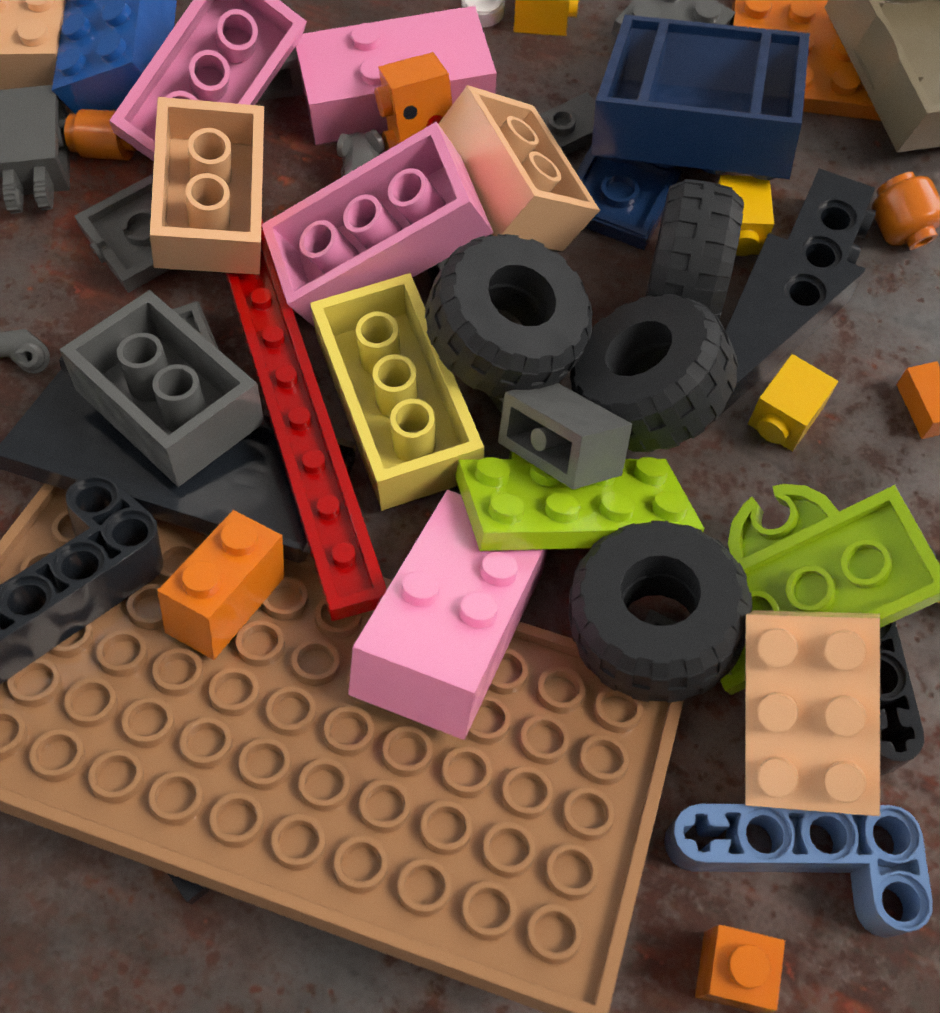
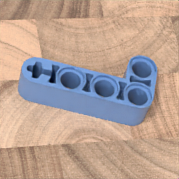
(792, 851)

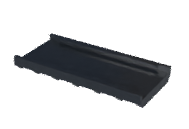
(69, 440)

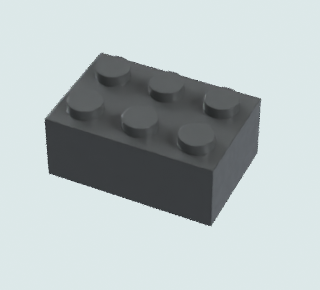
(164, 386)

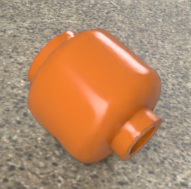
(908, 210)

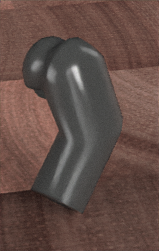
(24, 350)

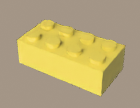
(395, 390)

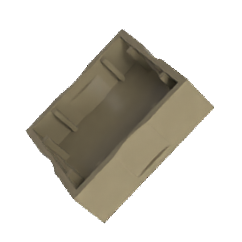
(898, 63)

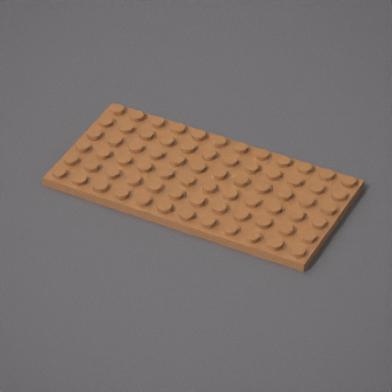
(275, 786)

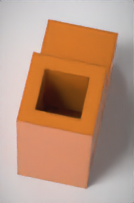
(921, 395)

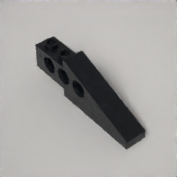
(800, 279)

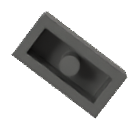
(564, 434)

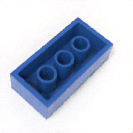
(107, 49)

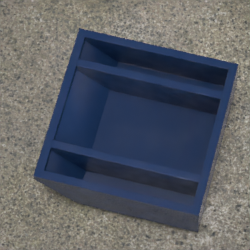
(702, 97)

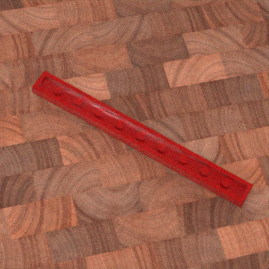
(307, 444)

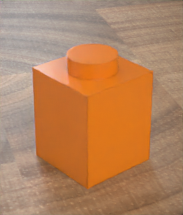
(740, 969)

